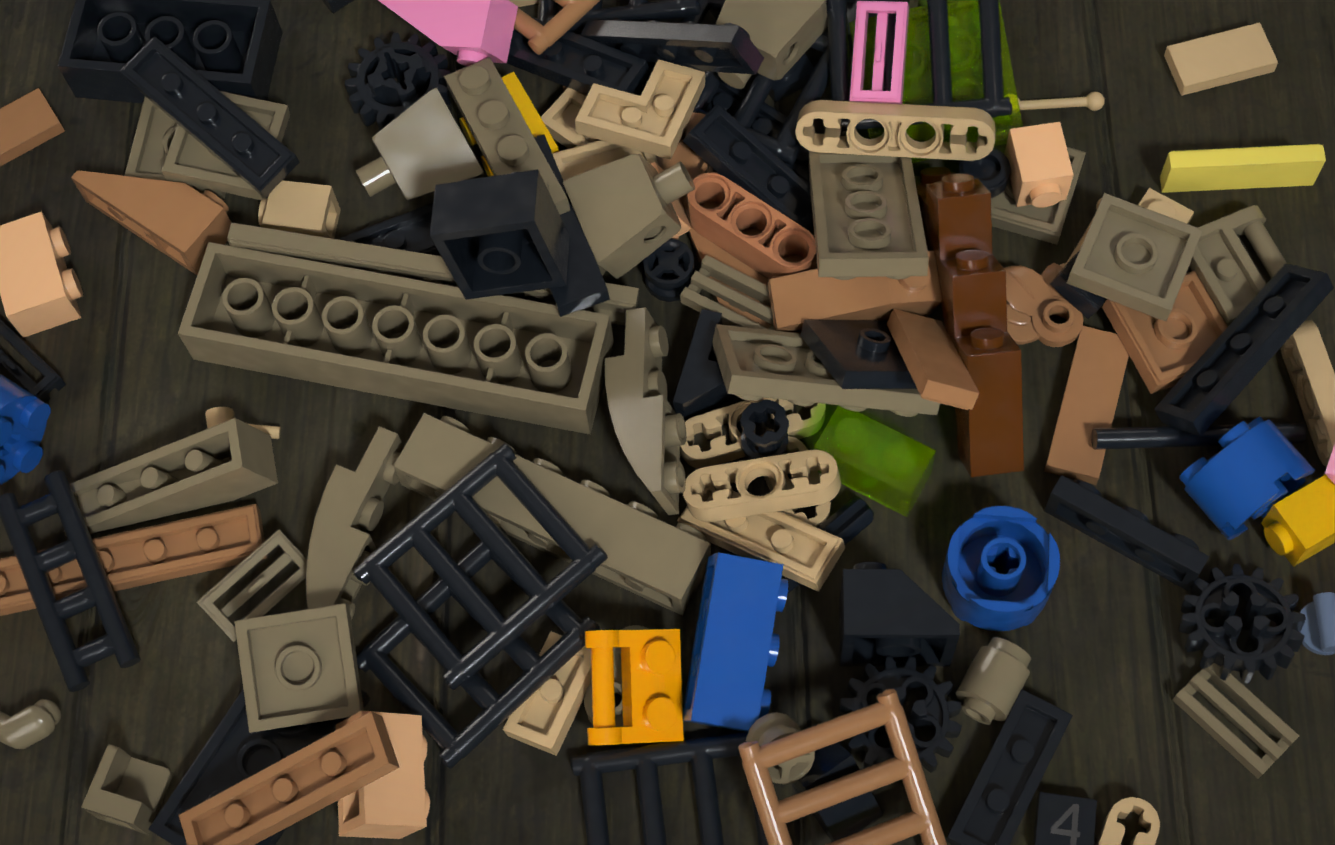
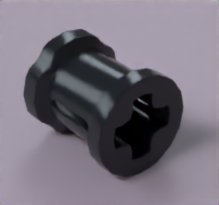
(756, 420)

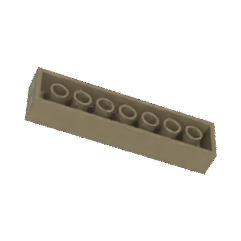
(397, 337)

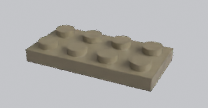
(866, 216)
(784, 367)

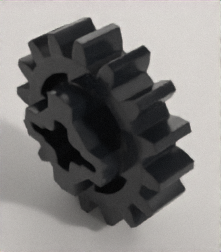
(372, 82)

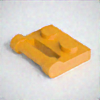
(648, 686)

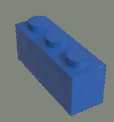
(734, 642)

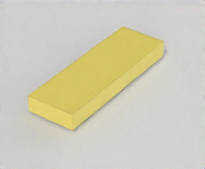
(1242, 168)

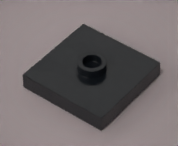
(858, 353)

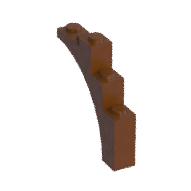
(975, 316)

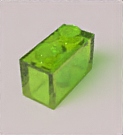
(877, 459)

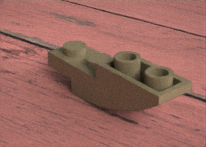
(640, 410)
(345, 513)

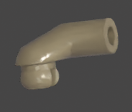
(29, 724)

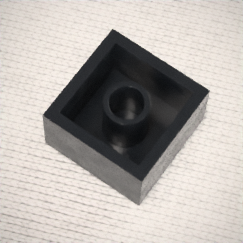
(500, 234)

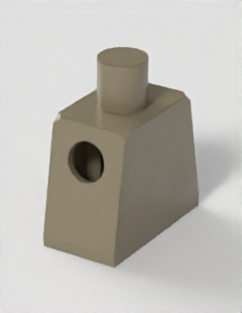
(778, 30)
(420, 151)
(627, 209)

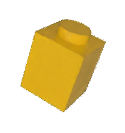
(1302, 521)

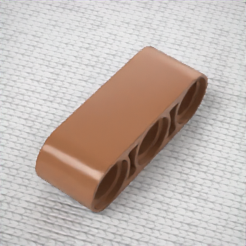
(741, 211)

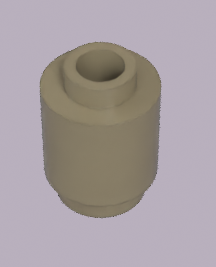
(994, 681)

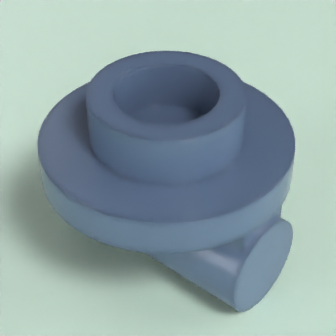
(1320, 624)

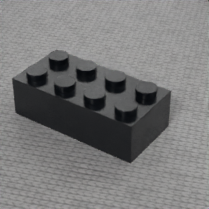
(222, 40)

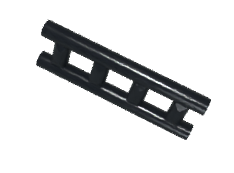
(98, 589)

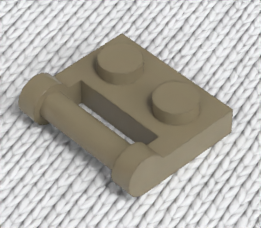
(1226, 265)

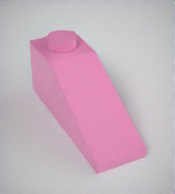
(463, 27)

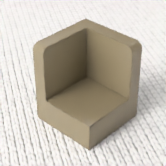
(127, 790)

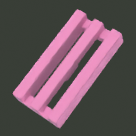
(883, 9)

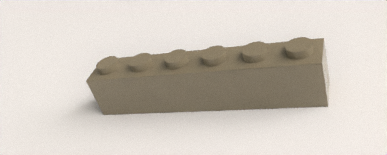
(642, 552)

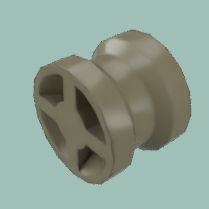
(774, 727)

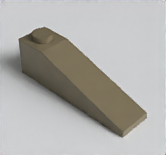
(179, 477)

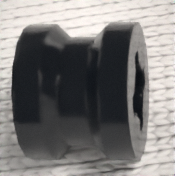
(669, 258)

